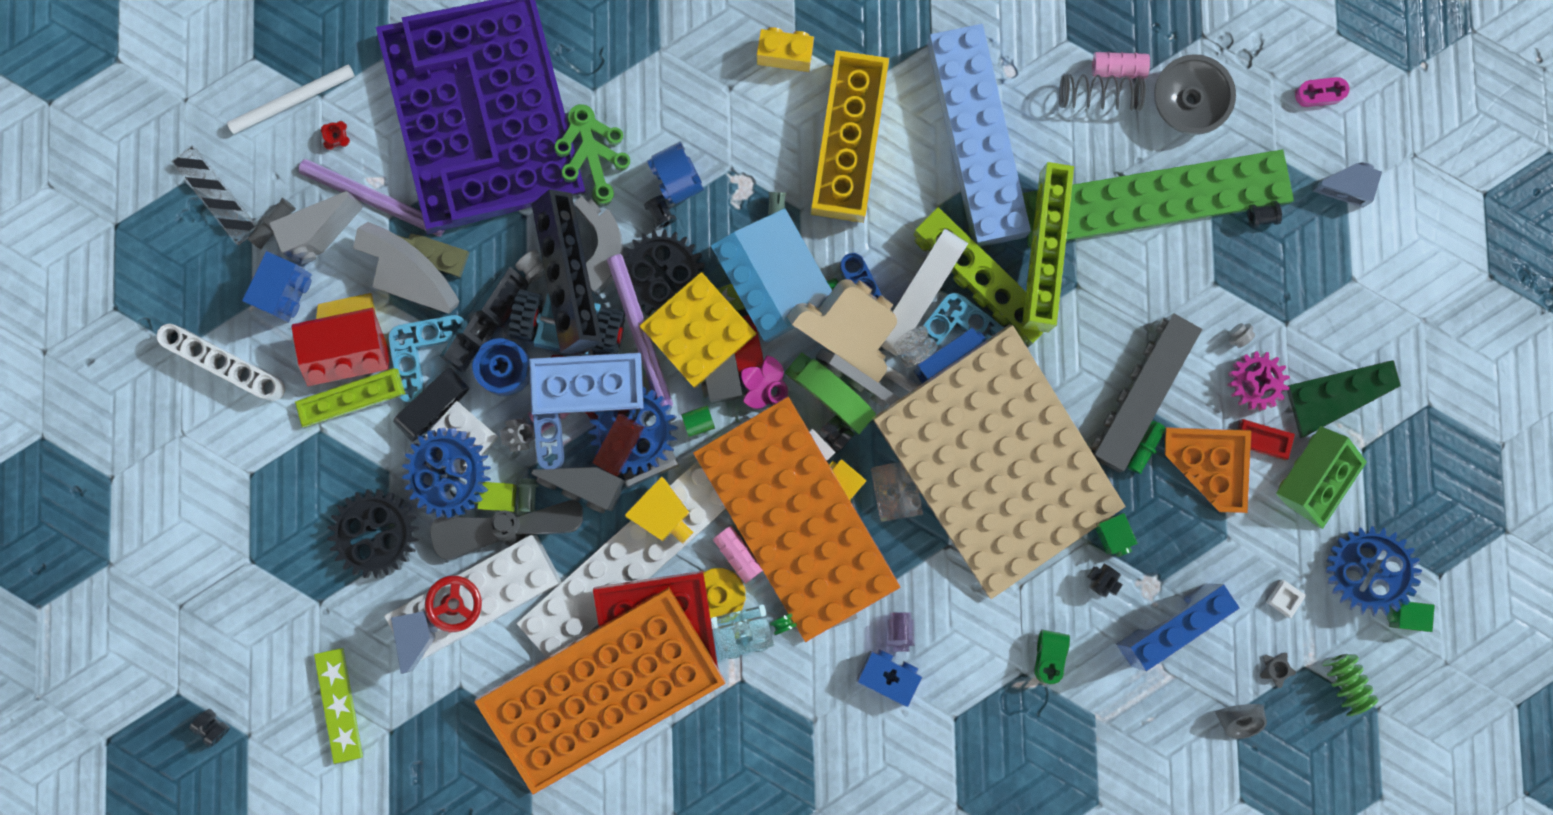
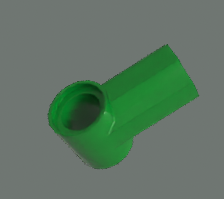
(698, 421)

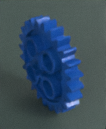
(658, 434)
(454, 449)
(1396, 583)

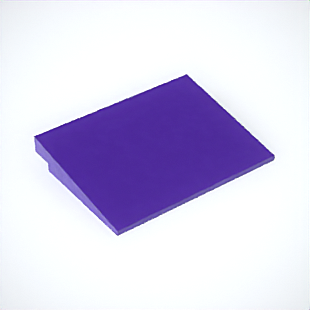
(477, 110)

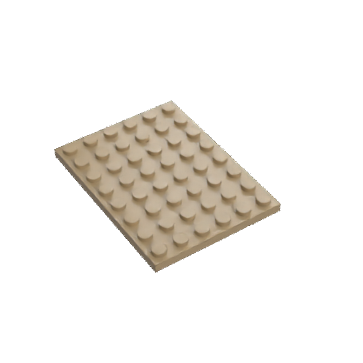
(999, 461)

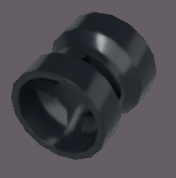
(836, 434)
(209, 728)

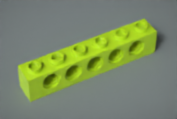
(1048, 247)
(979, 263)

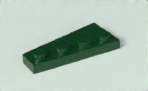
(1336, 395)

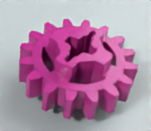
(1269, 383)

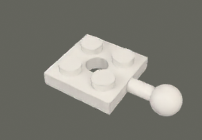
(463, 420)

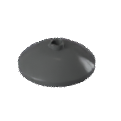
(1206, 83)

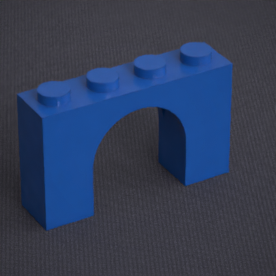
(1204, 610)

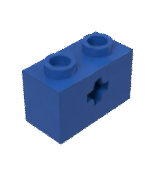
(900, 690)

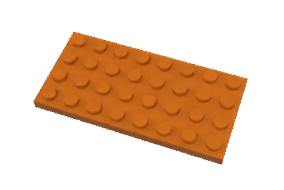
(797, 519)
(600, 691)

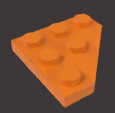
(1214, 463)

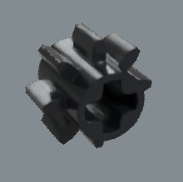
(1104, 580)

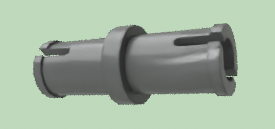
(264, 230)

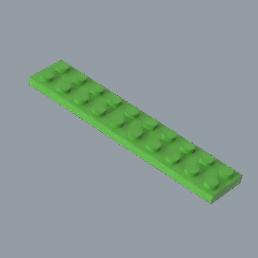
(1173, 195)

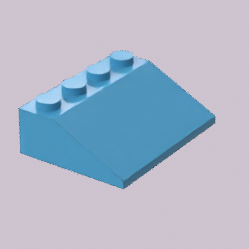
(771, 272)

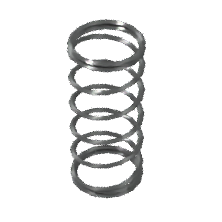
(1064, 91)

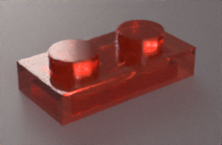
(618, 445)

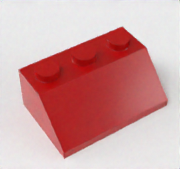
(340, 346)

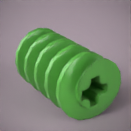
(1352, 683)

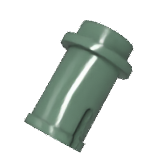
(776, 202)
(527, 493)

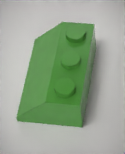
(1321, 476)

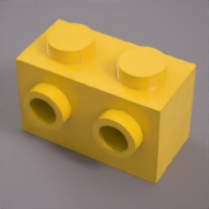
(785, 49)

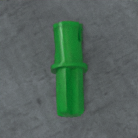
(1146, 447)

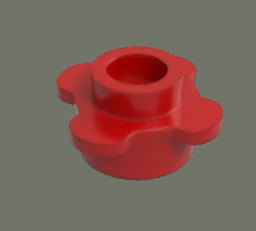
(331, 128)

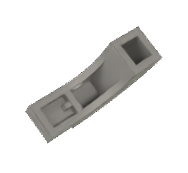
(609, 243)

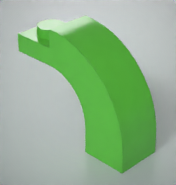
(831, 392)

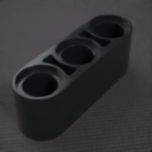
(431, 404)

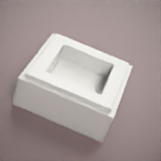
(1285, 598)

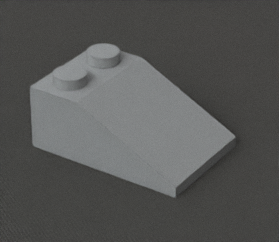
(315, 227)

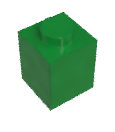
(1116, 535)
(1412, 617)

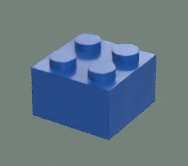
(278, 287)

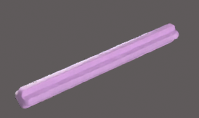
(363, 193)
(635, 319)

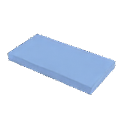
(586, 383)

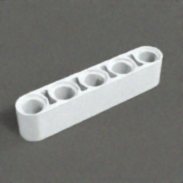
(925, 286)
(211, 354)

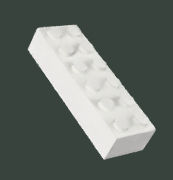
(504, 584)

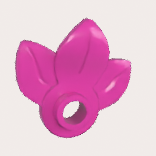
(761, 381)

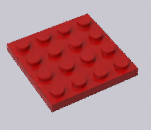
(686, 587)

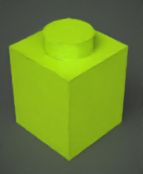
(498, 497)

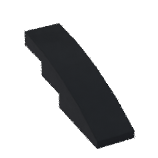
(484, 319)

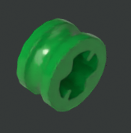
(783, 624)

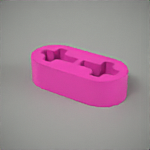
(1321, 87)

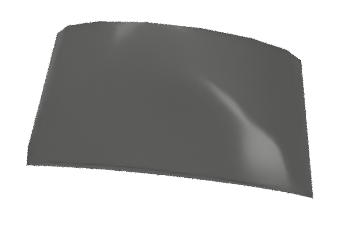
(1242, 720)

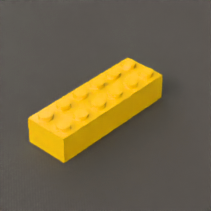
(849, 136)

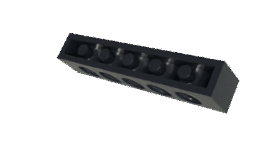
(566, 272)

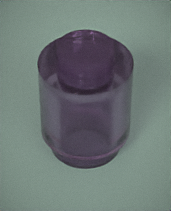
(901, 631)

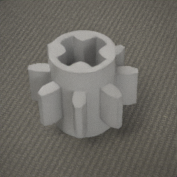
(517, 434)

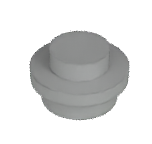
(1241, 335)

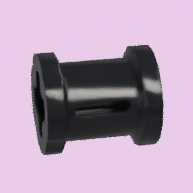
(660, 212)
(1264, 214)

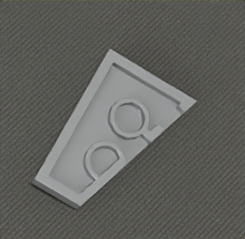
(858, 379)

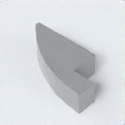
(404, 269)

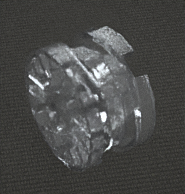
(915, 346)

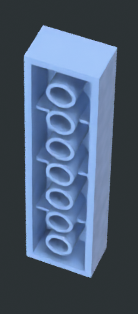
(978, 136)

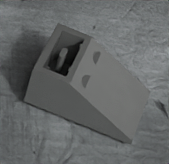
(591, 484)

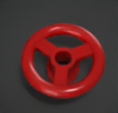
(471, 616)

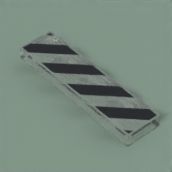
(215, 194)

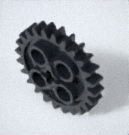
(680, 258)
(365, 511)

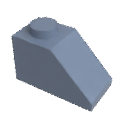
(1352, 185)
(412, 638)

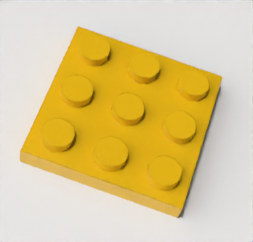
(698, 330)

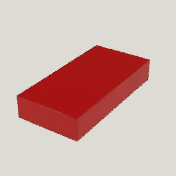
(1268, 439)

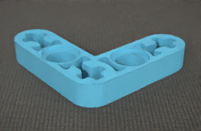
(960, 318)
(410, 348)

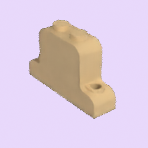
(850, 325)

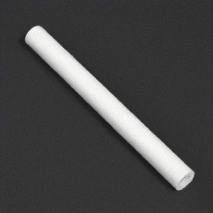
(290, 99)

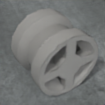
(531, 266)

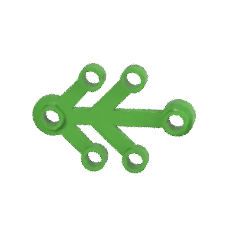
(591, 149)

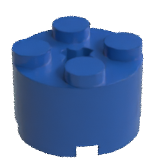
(676, 172)
(489, 359)

